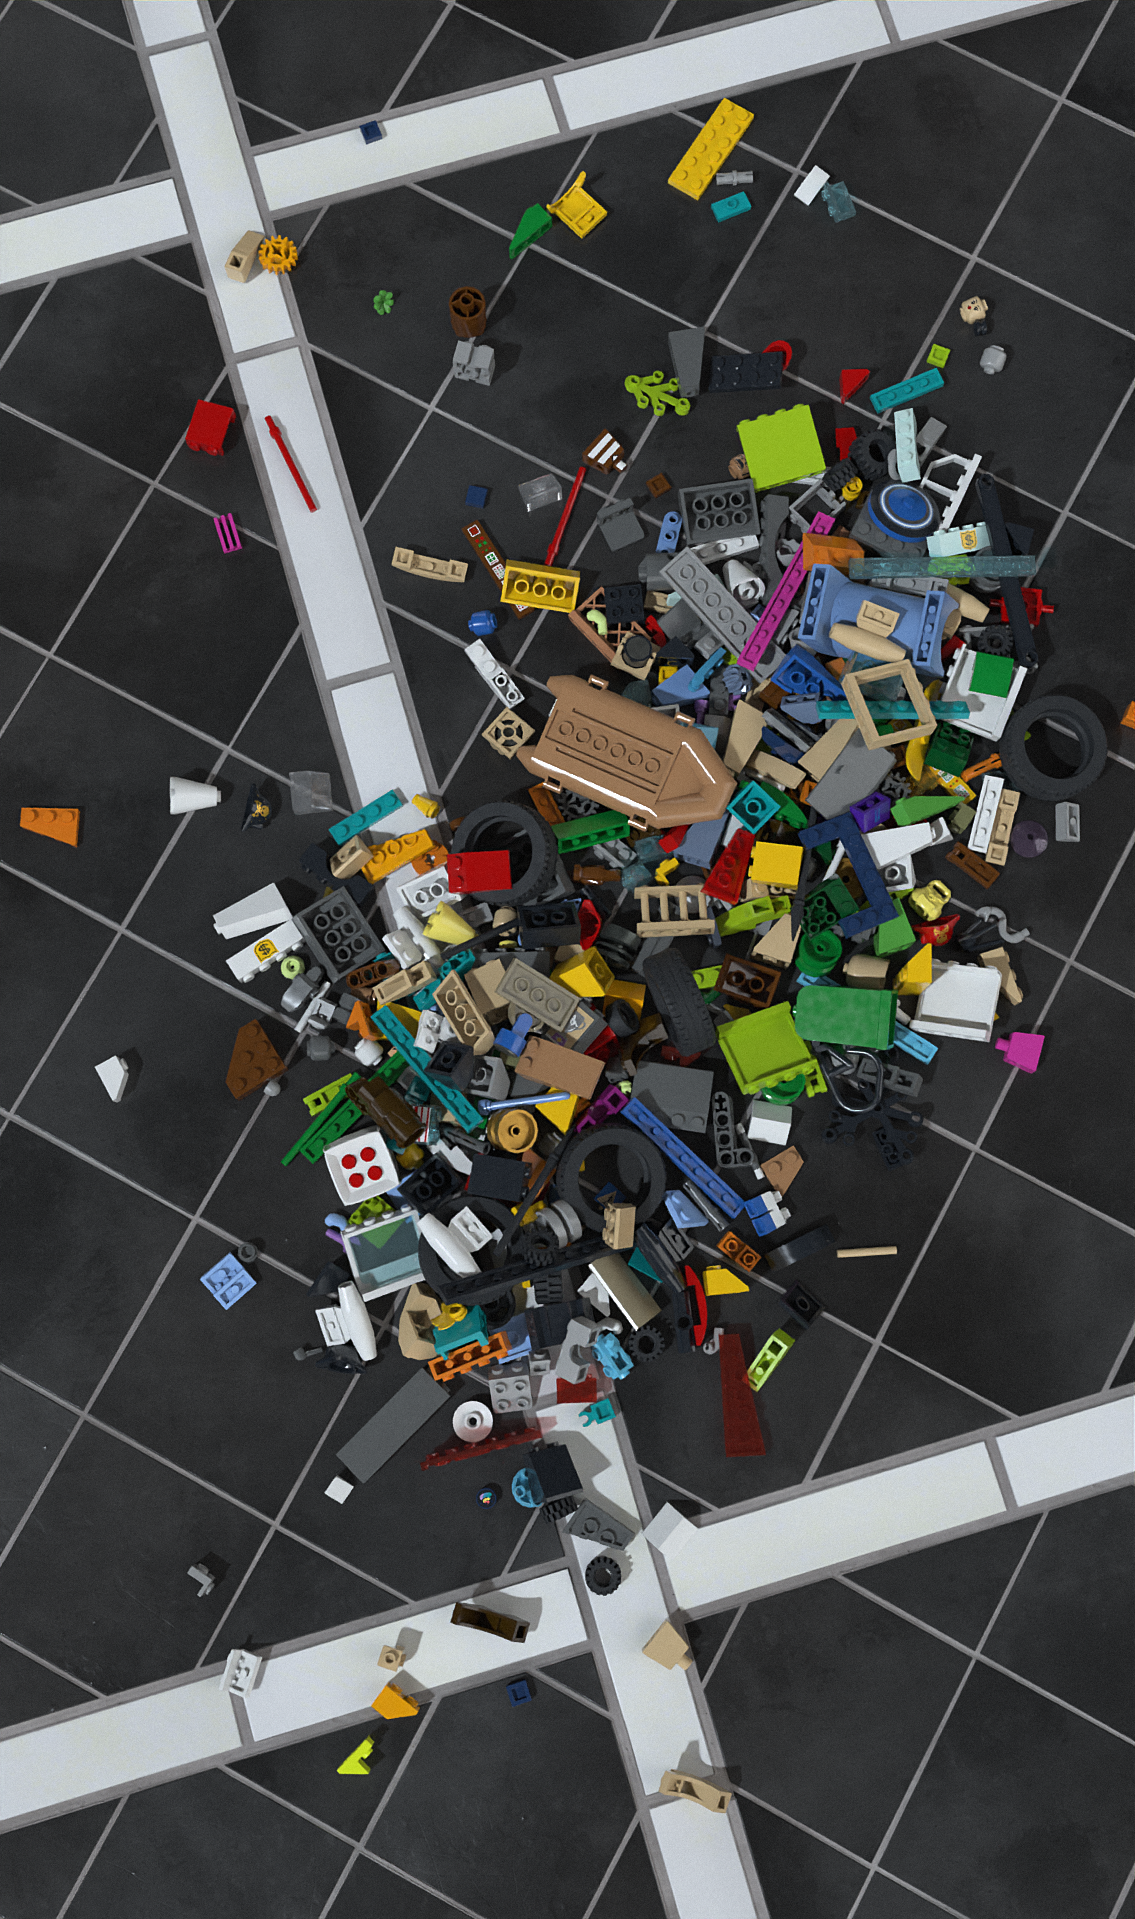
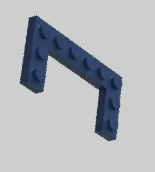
(882, 907)

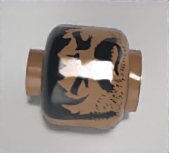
(738, 467)

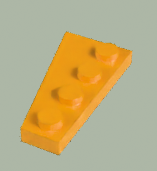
(395, 854)

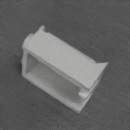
(827, 497)

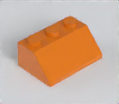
(829, 550)

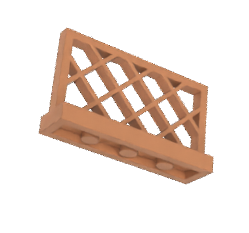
(591, 633)

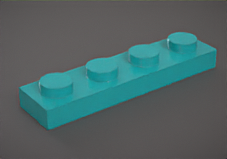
(907, 390)
(366, 817)

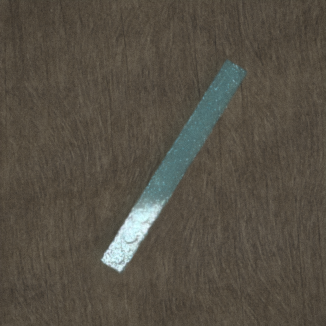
(941, 567)

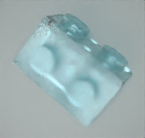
(838, 201)

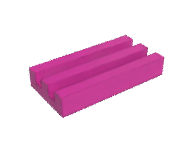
(223, 519)

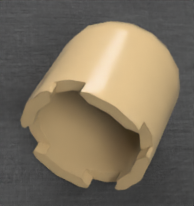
(866, 971)

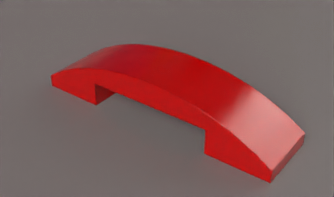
(699, 1330)

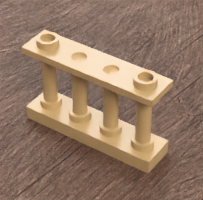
(665, 926)

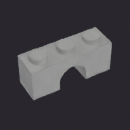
(570, 1363)

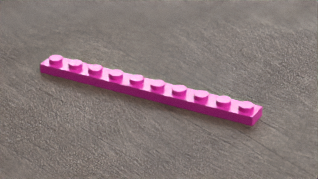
(780, 600)

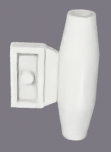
(409, 943)
(457, 1241)
(348, 1322)

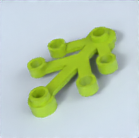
(636, 385)

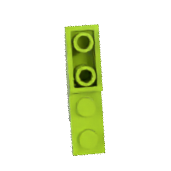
(751, 913)

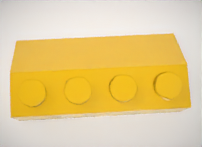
(540, 586)
(915, 974)

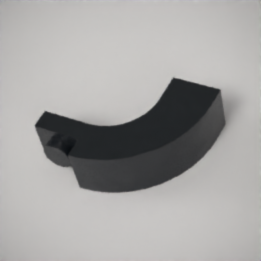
(799, 1248)

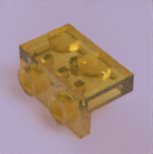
(928, 781)

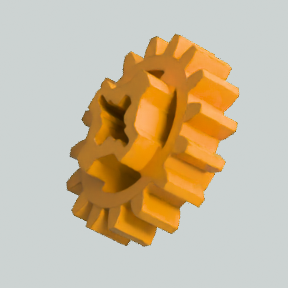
(276, 249)

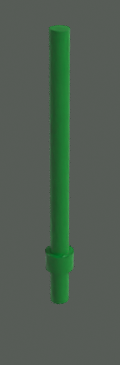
(319, 1120)

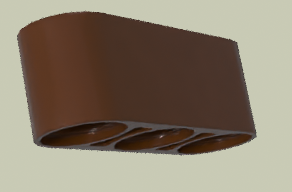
(372, 973)

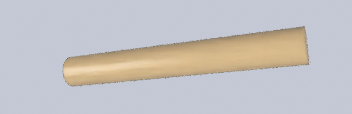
(866, 1251)

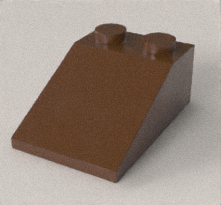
(747, 982)

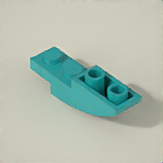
(460, 963)

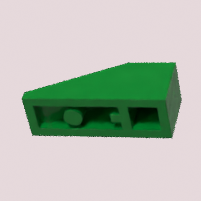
(532, 226)

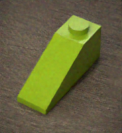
(769, 1358)

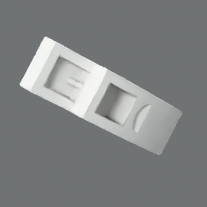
(494, 674)
(456, 1158)

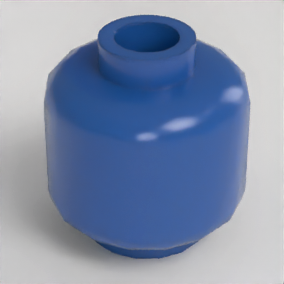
(482, 622)

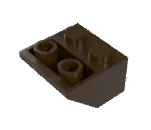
(778, 833)

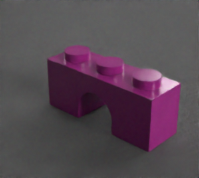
(607, 1103)

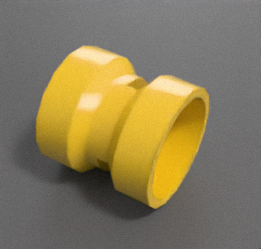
(854, 485)

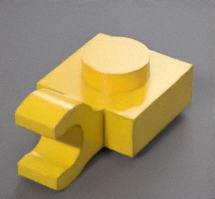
(530, 1215)

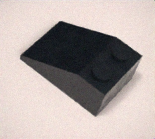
(430, 1185)

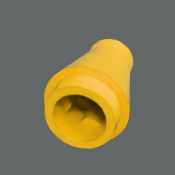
(426, 806)

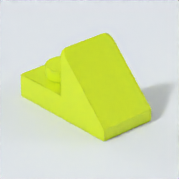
(354, 1763)

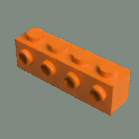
(470, 1355)

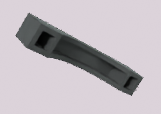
(773, 512)

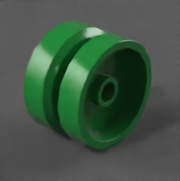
(818, 955)
(785, 1093)

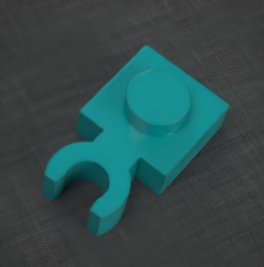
(601, 1412)

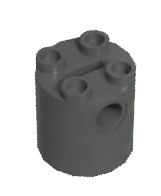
(649, 570)

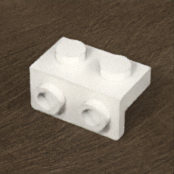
(240, 1672)

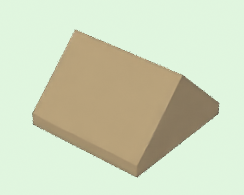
(350, 858)

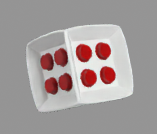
(362, 1165)

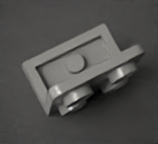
(510, 1387)

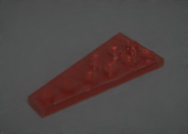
(473, 1449)

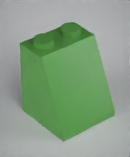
(893, 935)

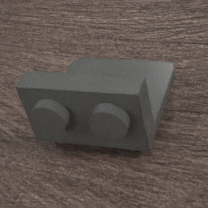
(619, 524)
(859, 938)

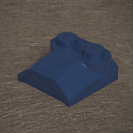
(781, 747)

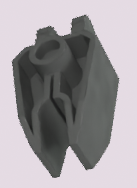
(302, 989)

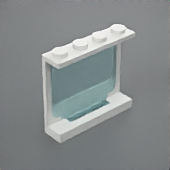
(384, 1252)

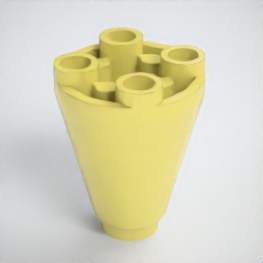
(448, 926)

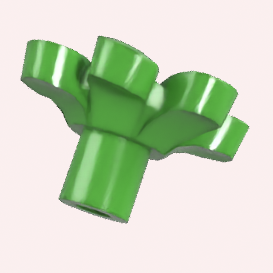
(383, 302)

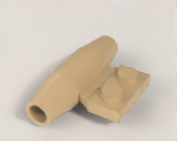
(968, 607)
(870, 635)

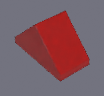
(851, 381)

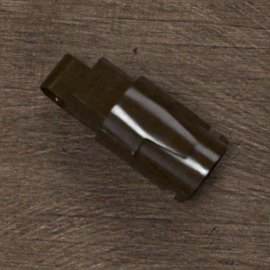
(387, 1109)

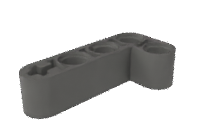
(728, 1129)

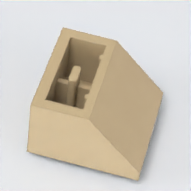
(619, 1225)

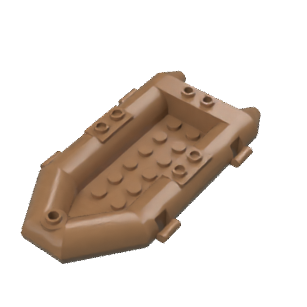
(628, 757)

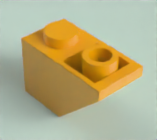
(393, 1703)

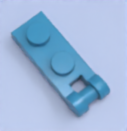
(707, 669)

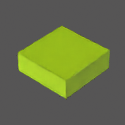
(938, 355)

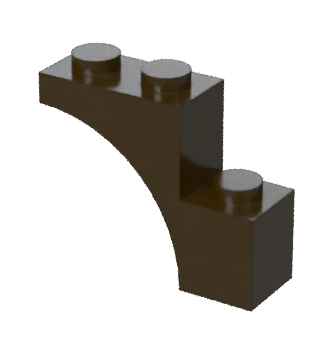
(633, 1047)
(490, 1621)

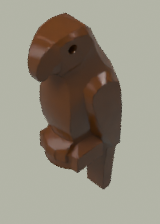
(594, 874)

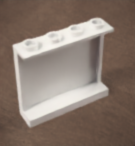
(987, 711)
(958, 1001)

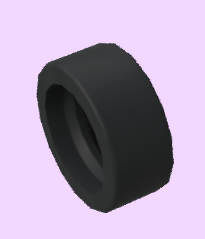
(622, 1018)

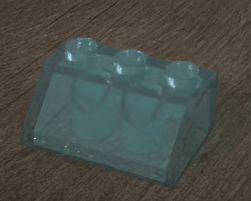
(879, 690)

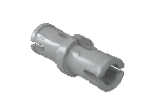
(734, 177)

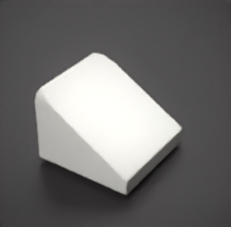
(339, 1489)

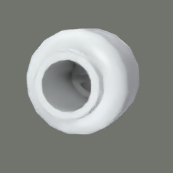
(368, 1052)

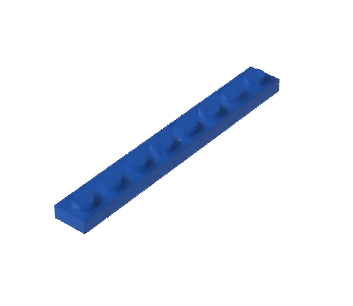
(683, 1157)

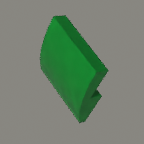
(991, 674)

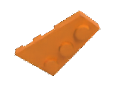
(52, 822)

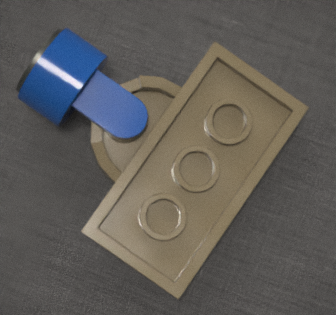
(532, 1003)

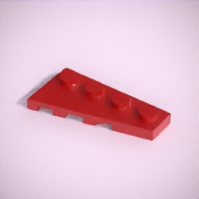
(729, 872)

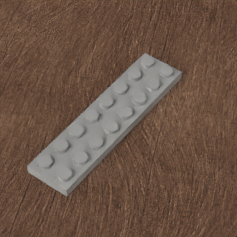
(718, 609)

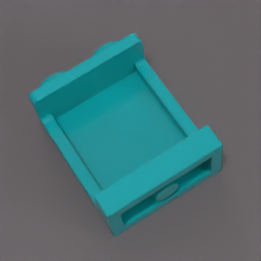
(461, 1332)

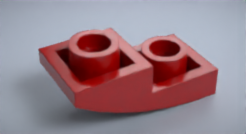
(844, 438)
(654, 629)

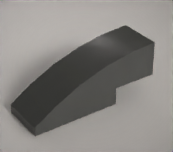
(893, 1077)

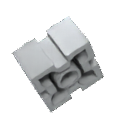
(474, 362)

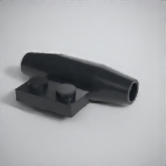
(664, 1251)

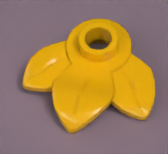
(450, 1315)

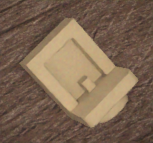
(392, 1657)

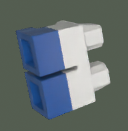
(766, 1203)

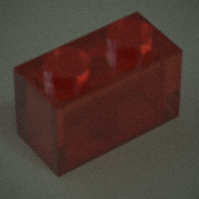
(579, 1393)

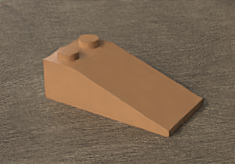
(559, 1067)

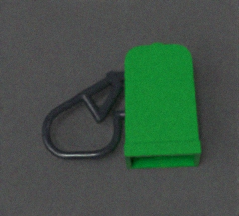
(849, 1018)

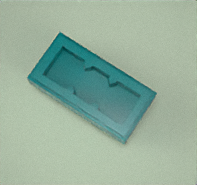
(731, 206)

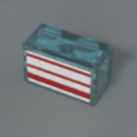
(431, 1116)

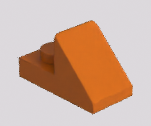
(361, 1021)

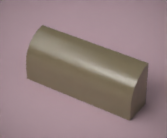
(625, 1289)

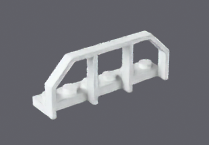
(955, 496)

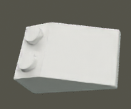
(427, 890)

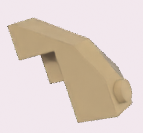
(415, 1327)

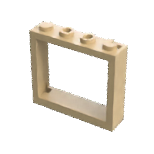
(863, 717)

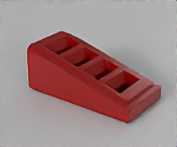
(950, 647)
(673, 838)

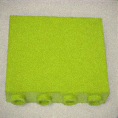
(781, 447)
(764, 1049)

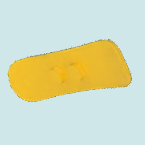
(917, 747)

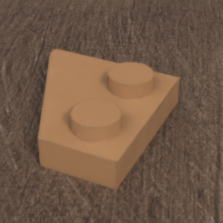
(782, 1169)

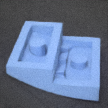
(228, 1280)

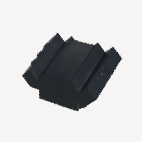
(549, 1323)

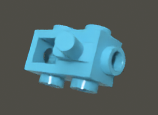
(612, 1356)

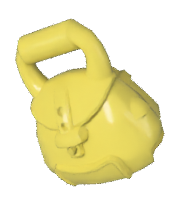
(928, 901)

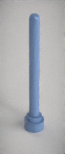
(486, 1106)

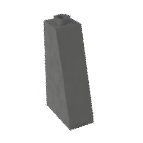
(687, 355)

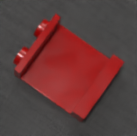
(209, 427)

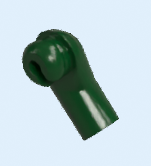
(710, 997)

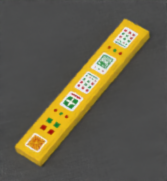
(951, 784)

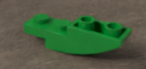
(788, 811)

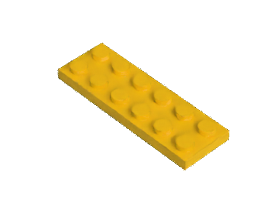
(710, 149)

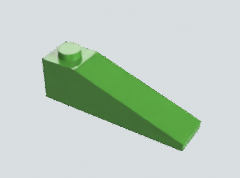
(921, 807)

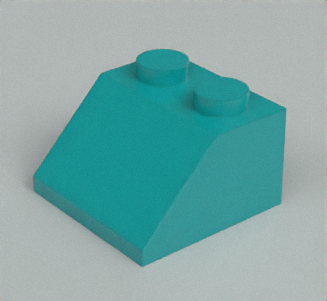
(752, 806)

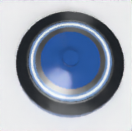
(903, 511)

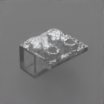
(310, 792)

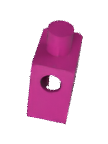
(1021, 1050)

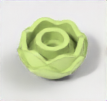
(294, 961)

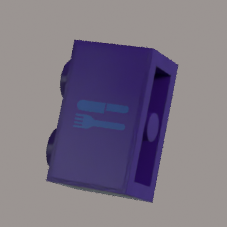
(871, 811)

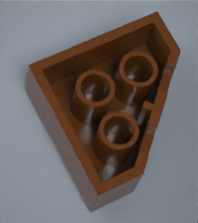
(253, 1061)

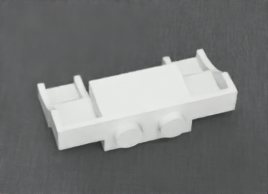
(433, 1029)

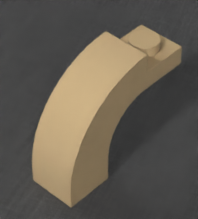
(695, 1789)

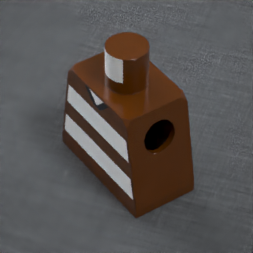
(605, 454)

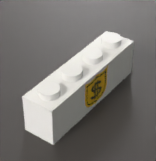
(266, 951)

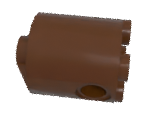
(467, 312)

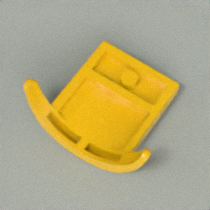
(578, 208)

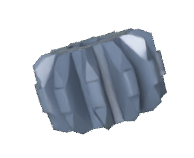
(737, 679)

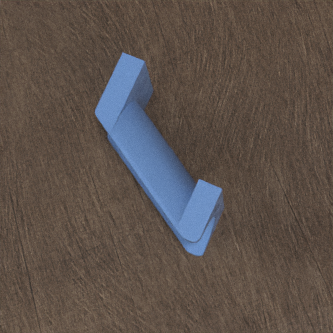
(836, 599)

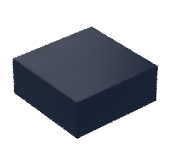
(370, 132)
(476, 496)
(518, 1692)

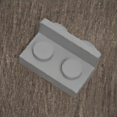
(615, 853)

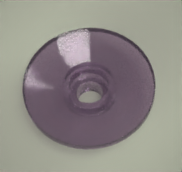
(1024, 846)

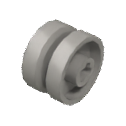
(561, 1220)

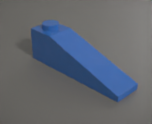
(804, 675)

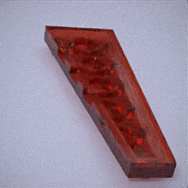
(739, 1413)

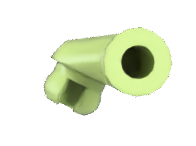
(600, 619)
(625, 1087)

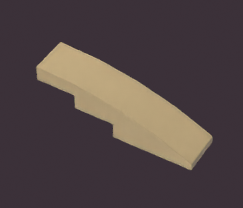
(775, 769)

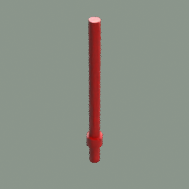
(276, 434)
(553, 548)

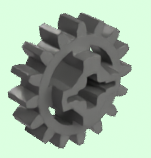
(895, 787)
(571, 806)

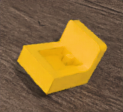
(667, 867)

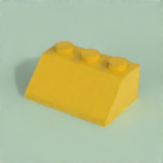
(721, 1281)

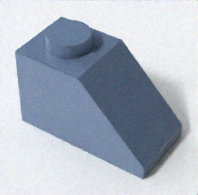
(802, 707)

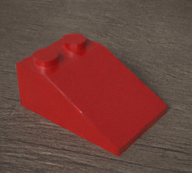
(479, 872)

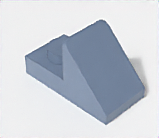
(713, 939)

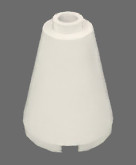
(742, 584)
(191, 795)

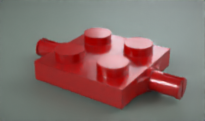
(1033, 605)

